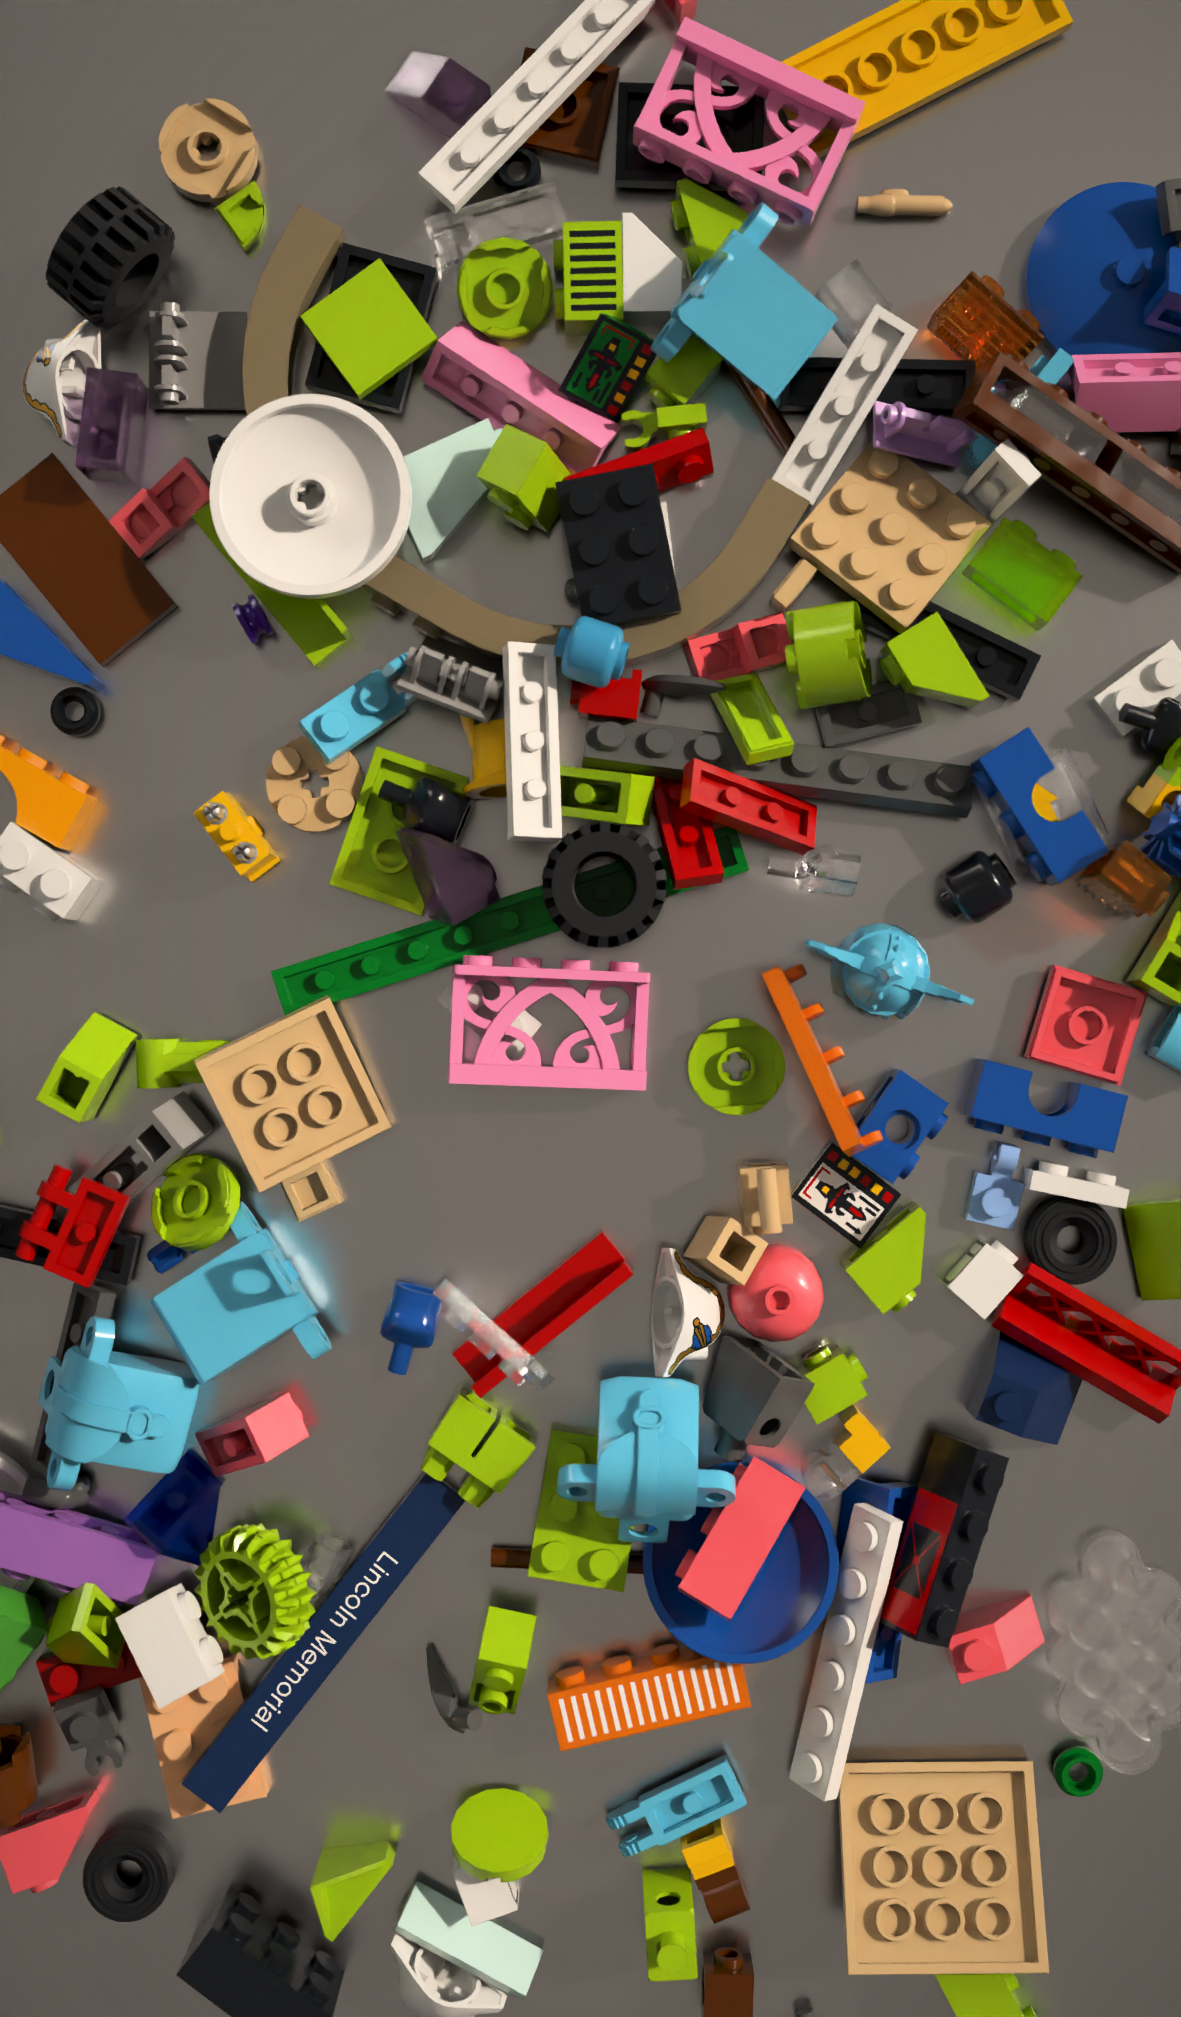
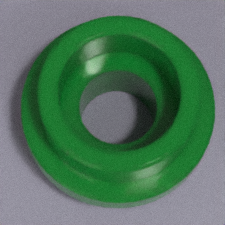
(1086, 1782)

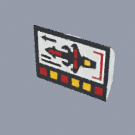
(845, 1195)

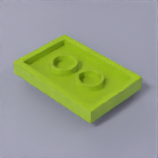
(371, 853)
(570, 1536)

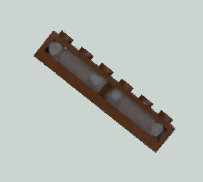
(1077, 453)

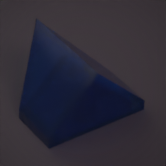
(179, 1511)

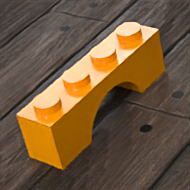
(46, 804)

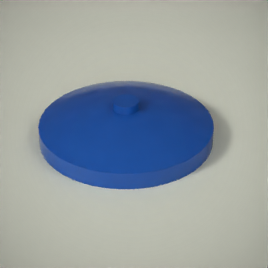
(1098, 271)
(781, 1603)

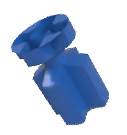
(165, 1256)

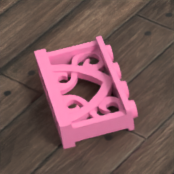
(757, 74)
(601, 1067)

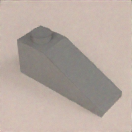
(151, 1147)

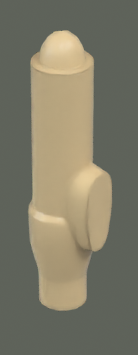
(899, 202)

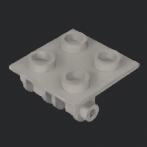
(196, 359)
(454, 678)

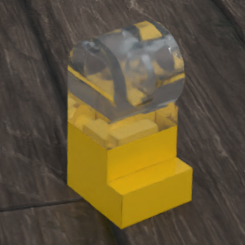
(845, 1458)

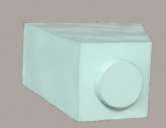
(447, 485)

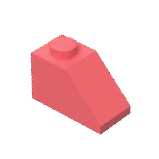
(252, 1435)
(994, 1638)
(44, 1842)

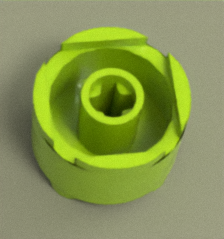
(828, 654)

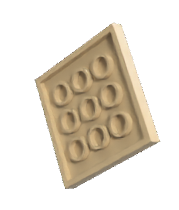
(941, 1868)

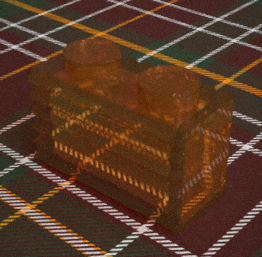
(981, 323)
(1126, 881)

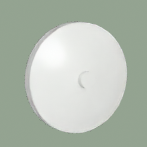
(310, 496)

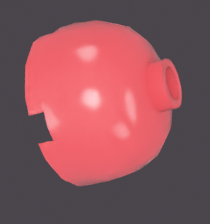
(779, 1296)

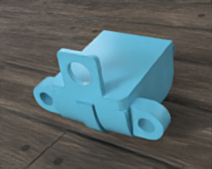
(748, 310)
(239, 1305)
(114, 1408)
(647, 1458)

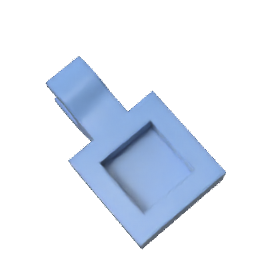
(994, 1195)

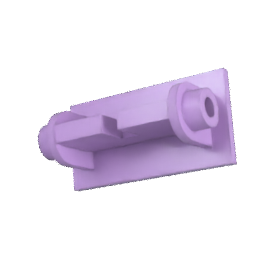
(919, 433)

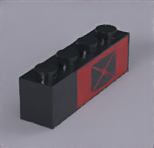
(942, 1539)

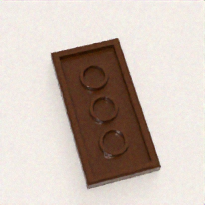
(79, 561)

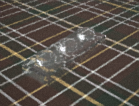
(491, 1339)

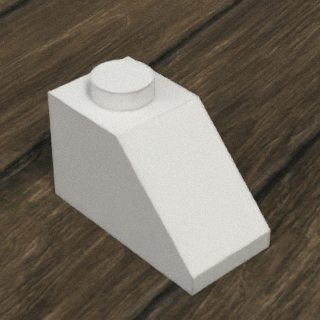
(649, 275)

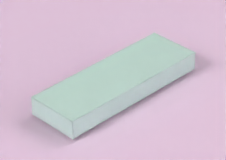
(480, 1949)

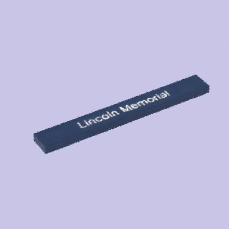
(331, 1633)

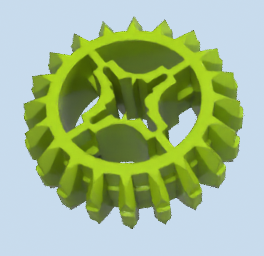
(254, 1591)

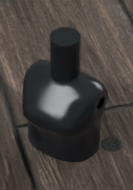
(1160, 726)
(430, 807)

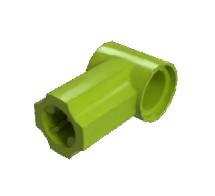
(170, 1062)

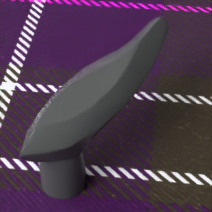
(676, 686)
(447, 1698)

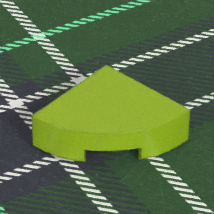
(244, 215)

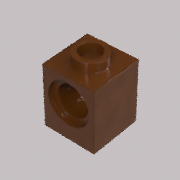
(727, 1983)

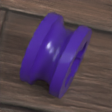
(253, 618)

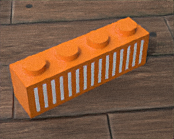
(642, 1695)

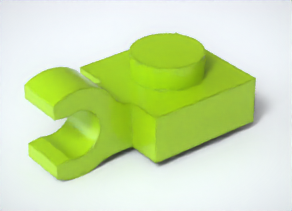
(664, 423)

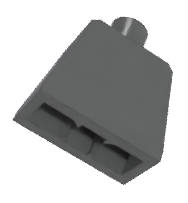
(752, 1396)

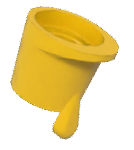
(488, 759)

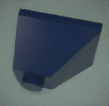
(1023, 1391)

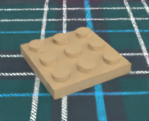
(889, 535)
(292, 1093)

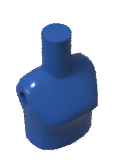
(409, 1322)

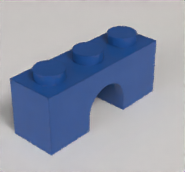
(1009, 777)
(1086, 1119)

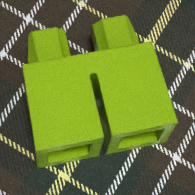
(492, 1463)

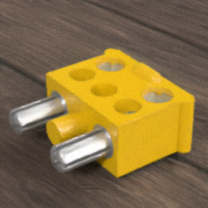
(237, 836)

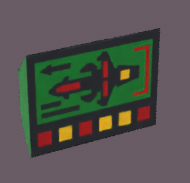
(609, 367)

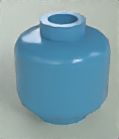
(592, 652)

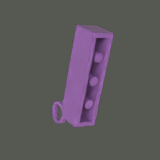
(72, 1550)

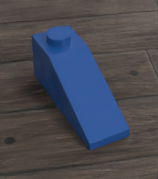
(35, 645)

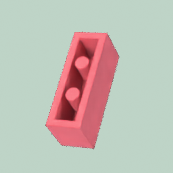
(739, 1538)

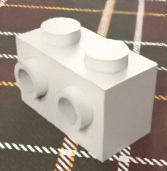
(46, 874)
(171, 1644)

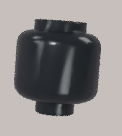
(977, 886)

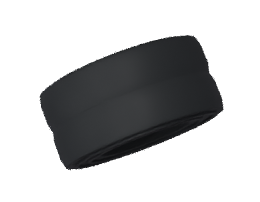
(1098, 1239)
(124, 1900)

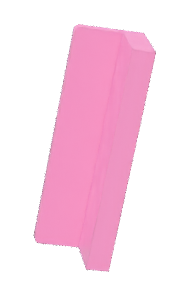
(1130, 389)
(512, 392)

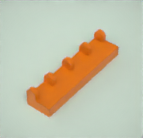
(816, 1062)

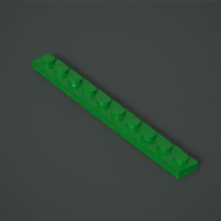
(440, 945)

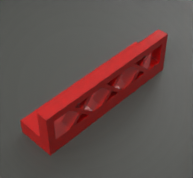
(550, 1307)
(1087, 1346)

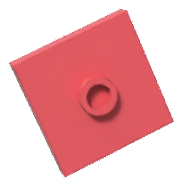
(1085, 1025)

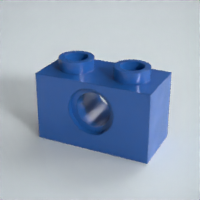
(925, 1116)

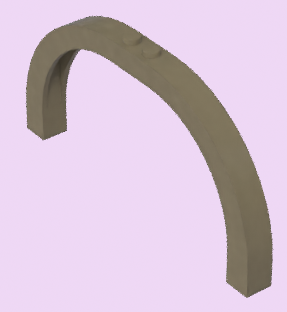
(272, 338)

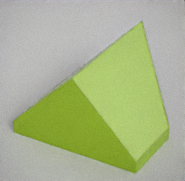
(346, 1879)

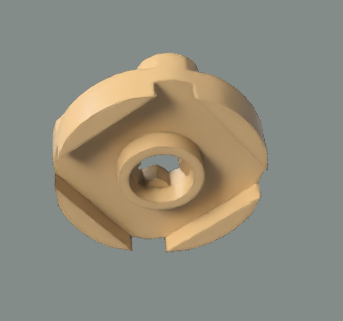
(202, 123)
(296, 805)

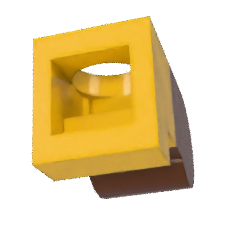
(715, 1871)

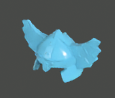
(883, 971)

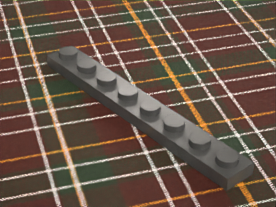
(807, 772)

